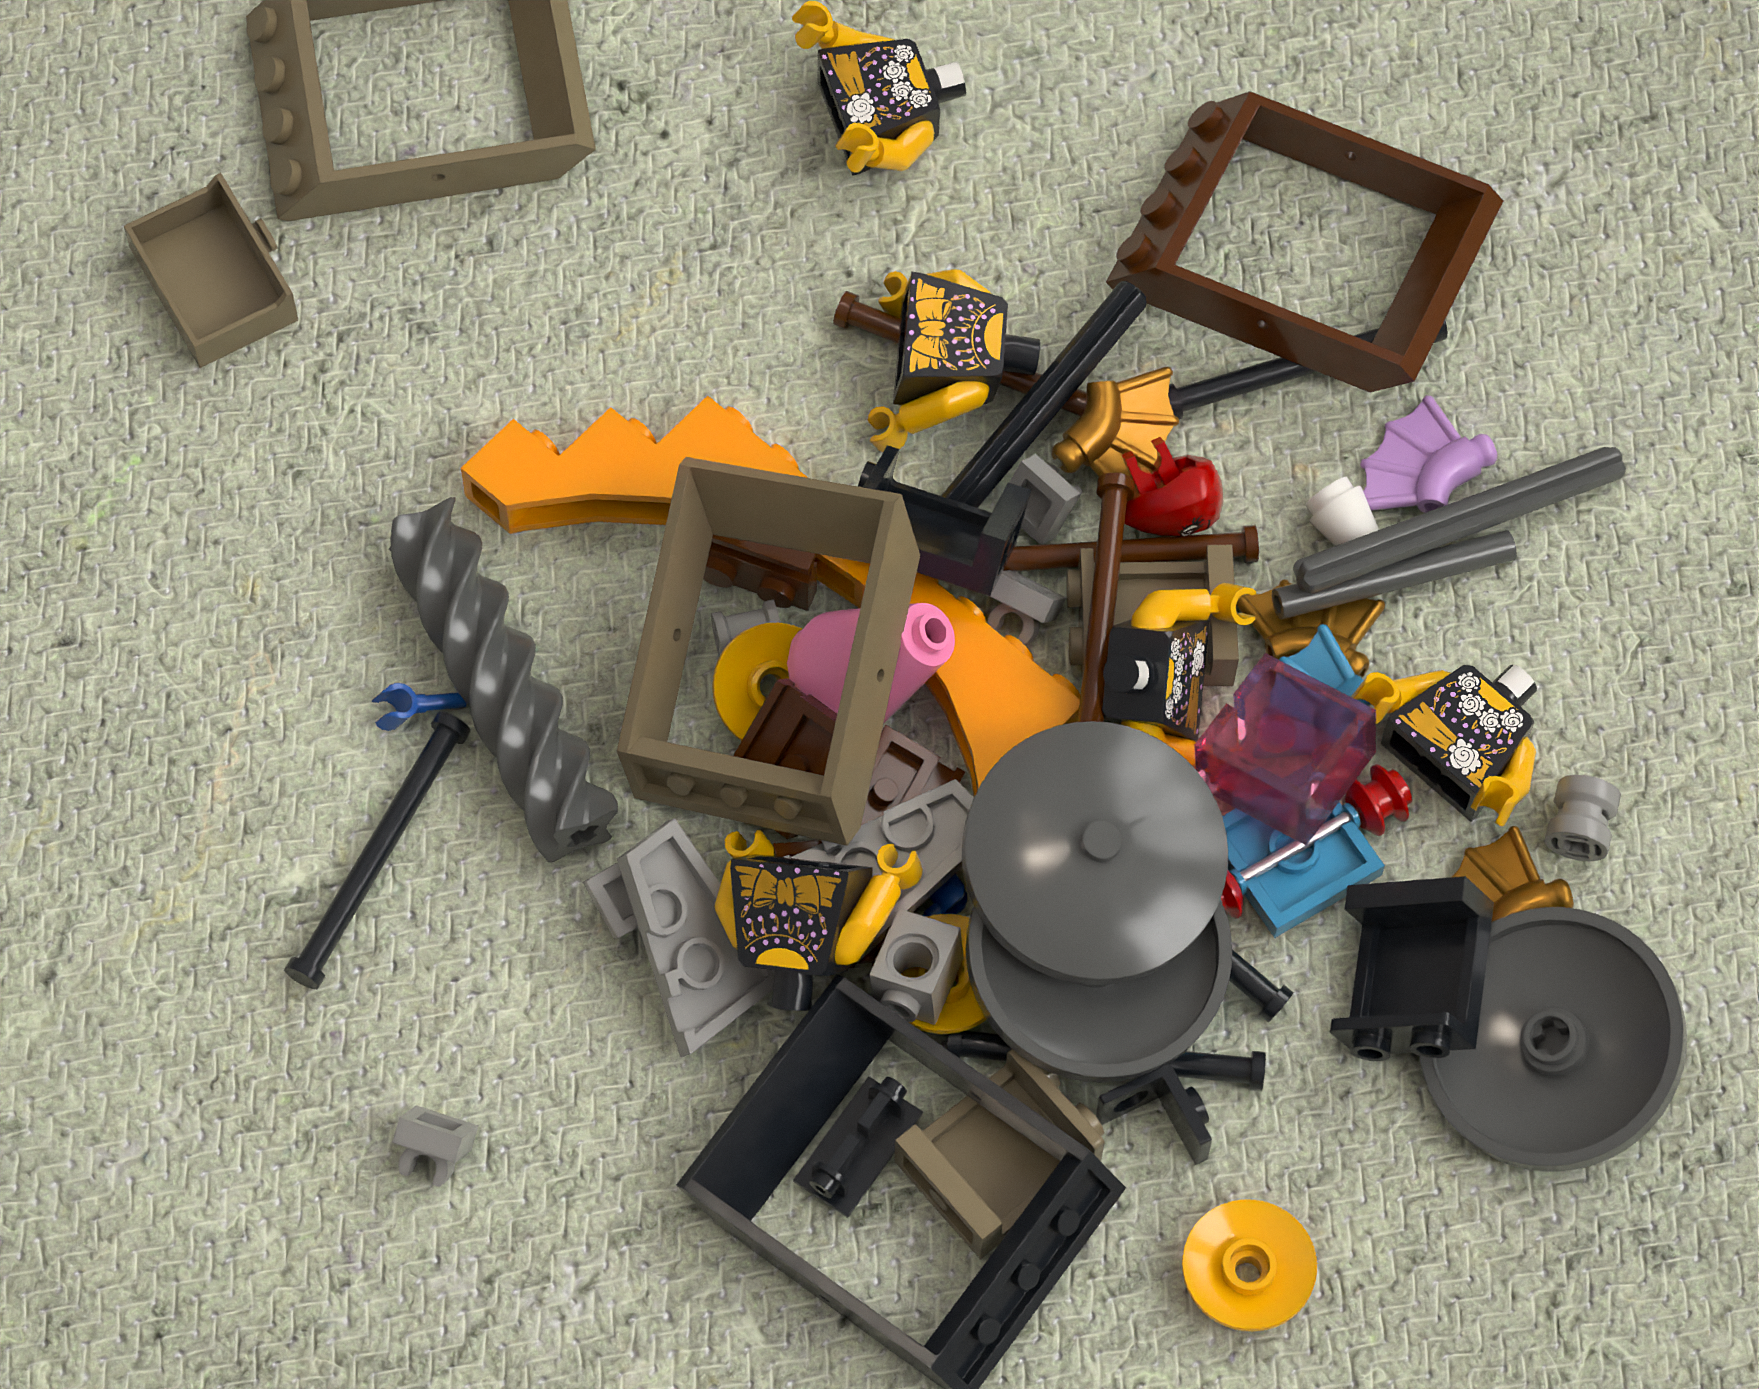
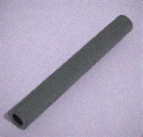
(1416, 570)

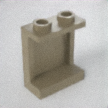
(1143, 578)
(982, 1168)

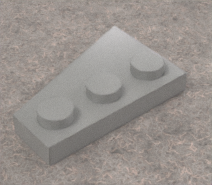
(926, 824)
(684, 938)

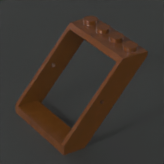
(1169, 215)

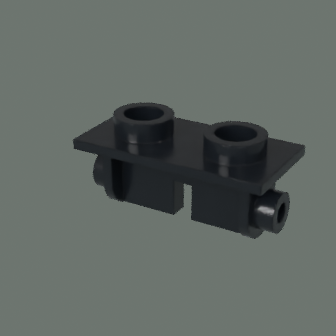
(858, 1145)

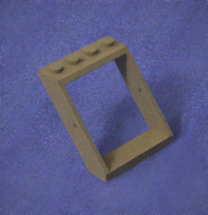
(298, 132)
(793, 515)

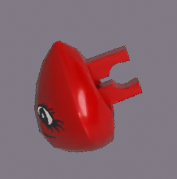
(1176, 497)

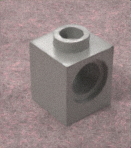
(917, 943)

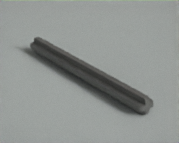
(1458, 519)

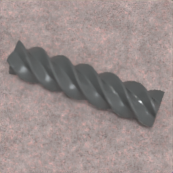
(492, 673)

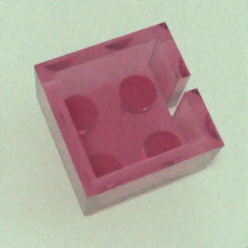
(1296, 748)

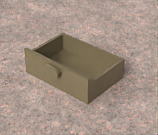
(213, 271)

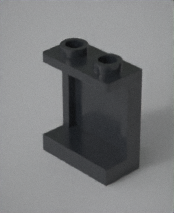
(954, 538)
(1417, 968)

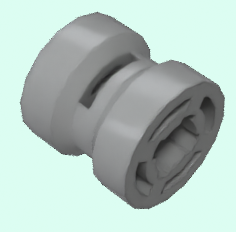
(1582, 818)

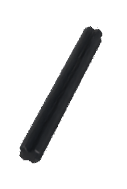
(1047, 395)

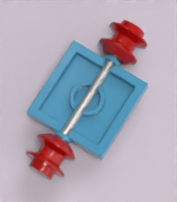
(1296, 881)

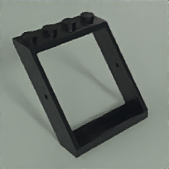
(792, 1105)

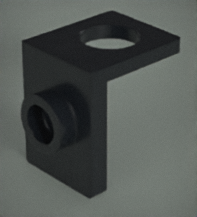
(1181, 1105)

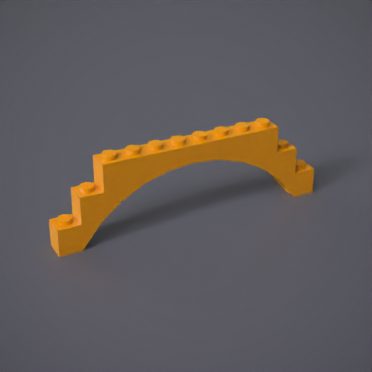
(622, 475)

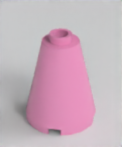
(823, 650)

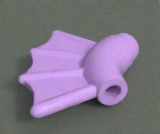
(1423, 461)

